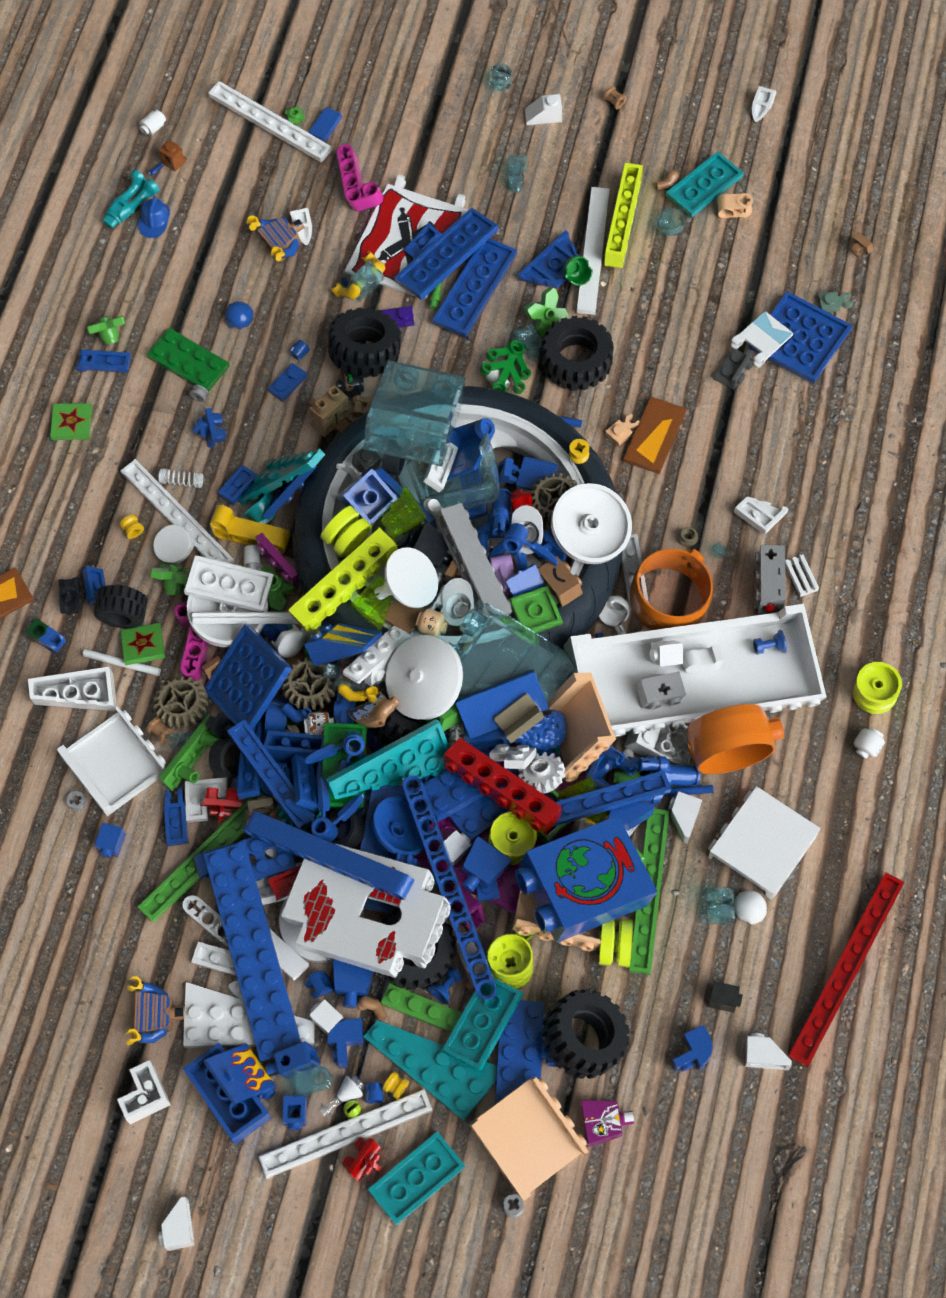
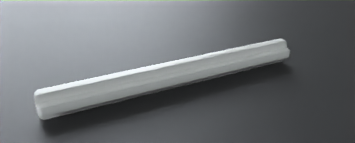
(243, 617)

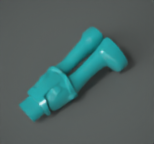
(121, 208)

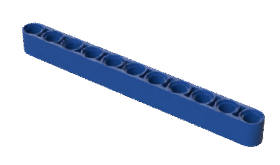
(447, 876)

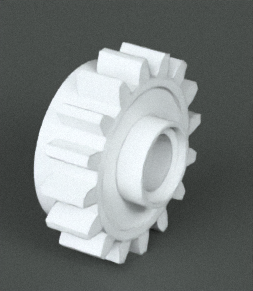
(544, 772)

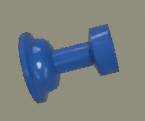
(778, 642)
(441, 991)

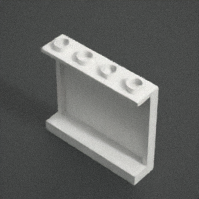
(114, 762)
(764, 841)

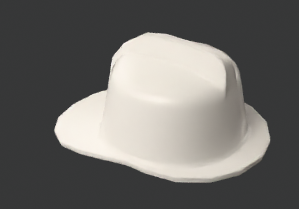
(532, 520)
(457, 601)

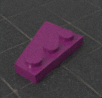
(276, 560)

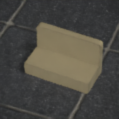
(519, 717)

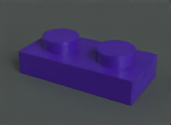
(402, 316)

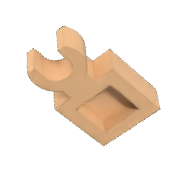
(620, 431)

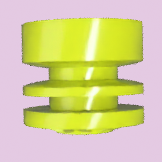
(507, 951)

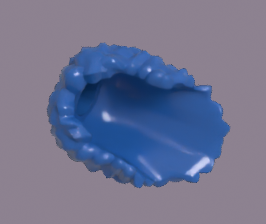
(547, 733)

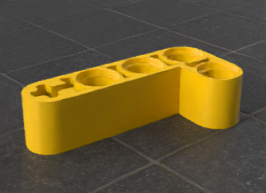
(244, 531)

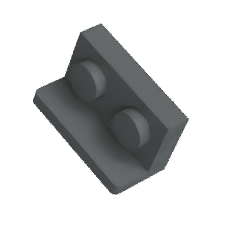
(734, 368)

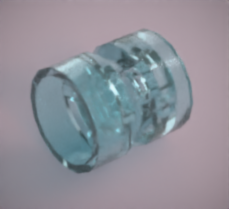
(720, 905)

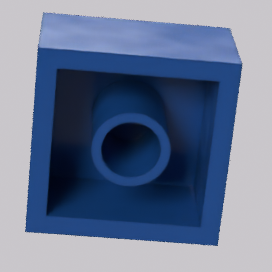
(368, 496)

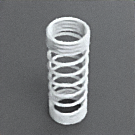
(164, 478)

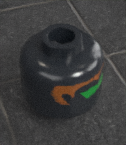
(350, 384)

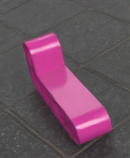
(358, 195)
(193, 644)

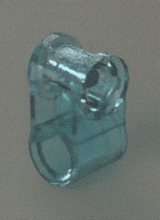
(530, 341)
(306, 1082)

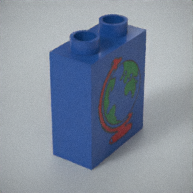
(585, 879)

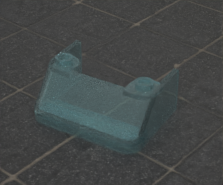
(469, 489)

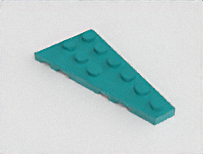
(279, 470)
(415, 754)
(441, 1075)

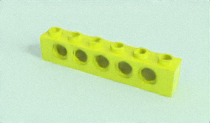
(623, 215)
(331, 583)

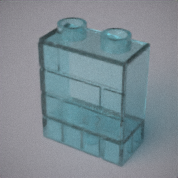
(414, 413)
(502, 648)

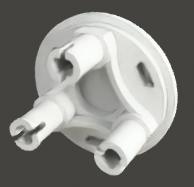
(409, 578)

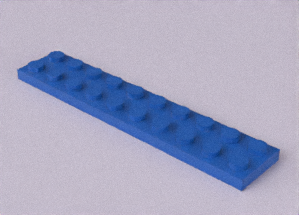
(252, 950)

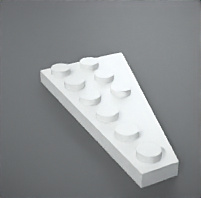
(223, 1018)

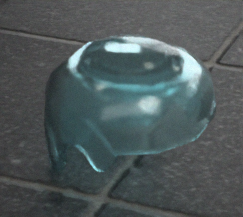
(671, 222)

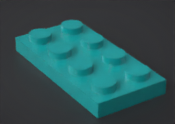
(704, 184)
(482, 1025)
(416, 1178)

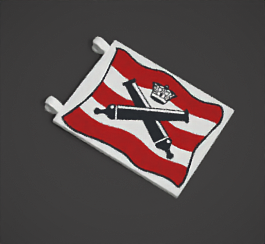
(396, 224)

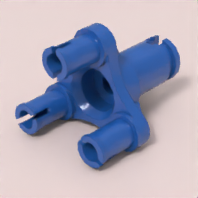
(498, 520)
(607, 760)
(676, 774)

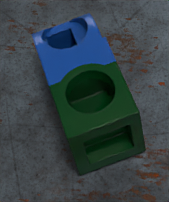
(45, 636)

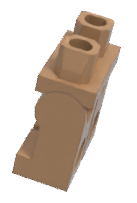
(328, 410)

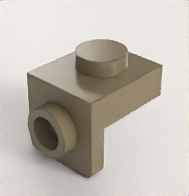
(261, 805)

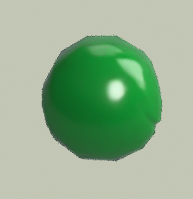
(577, 270)

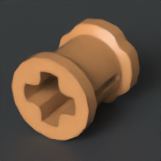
(609, 96)
(159, 730)

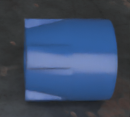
(299, 350)
(374, 1093)

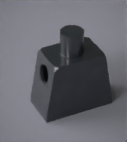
(431, 544)

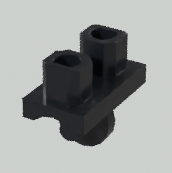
(69, 596)
(219, 725)

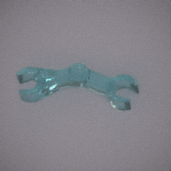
(182, 738)

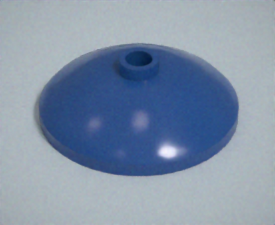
(396, 827)

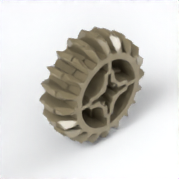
(545, 490)
(291, 685)
(192, 691)

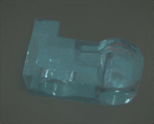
(517, 165)

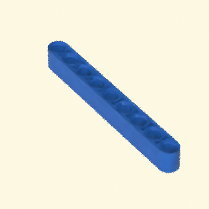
(329, 855)

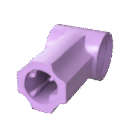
(503, 569)

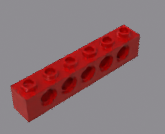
(497, 775)

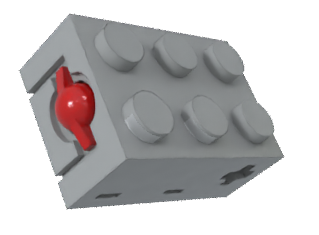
(769, 579)

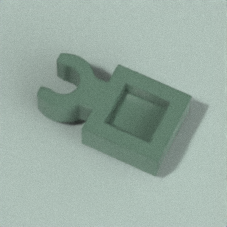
(832, 302)

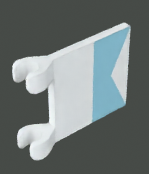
(764, 335)

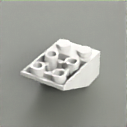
(665, 742)

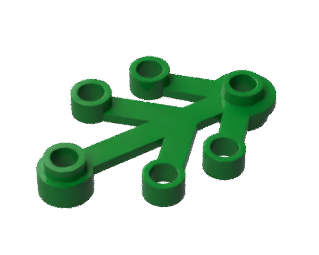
(514, 350)

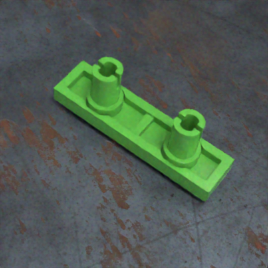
(184, 760)

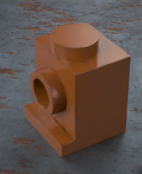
(171, 155)

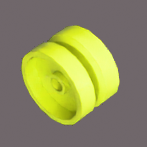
(346, 531)
(877, 687)
(509, 826)
(616, 942)

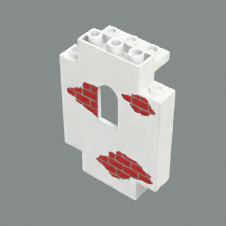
(331, 924)

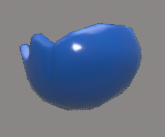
(238, 315)

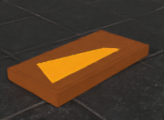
(655, 435)
(13, 593)

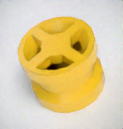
(575, 454)
(131, 526)
(395, 1085)

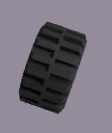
(120, 606)

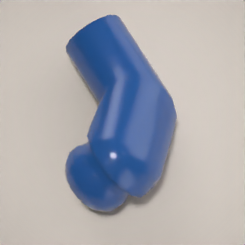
(296, 715)

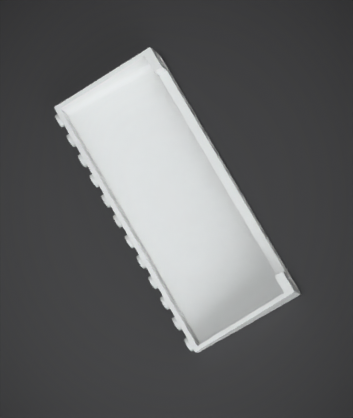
(766, 679)

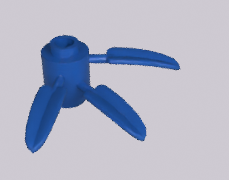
(513, 542)
(331, 750)
(322, 826)

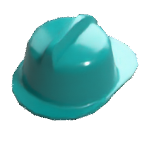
(257, 510)

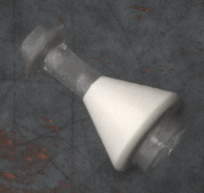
(349, 1090)

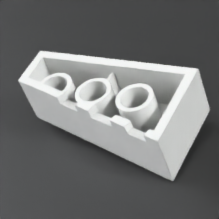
(80, 689)

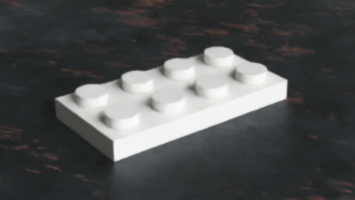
(229, 584)

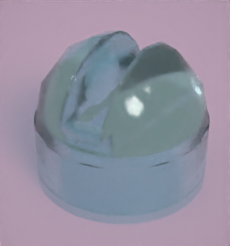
(720, 550)

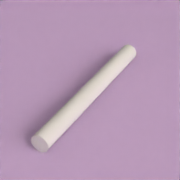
(120, 662)

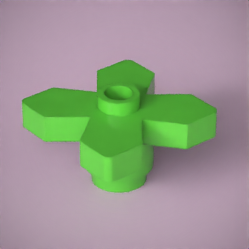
(545, 311)
(107, 328)
(173, 576)
(278, 589)

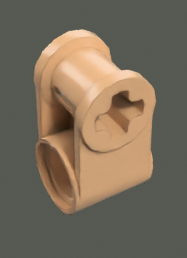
(733, 206)

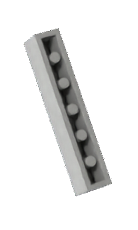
(471, 557)

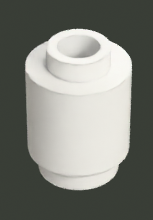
(152, 122)

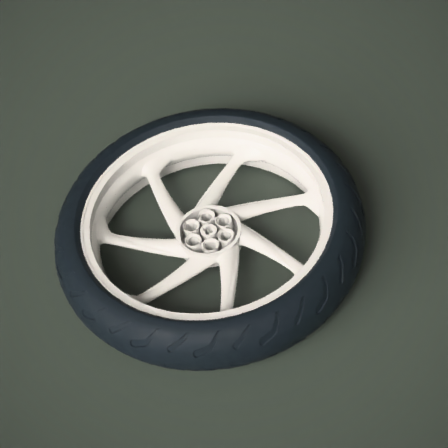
(518, 427)

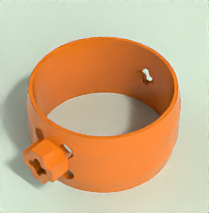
(668, 559)
(732, 738)

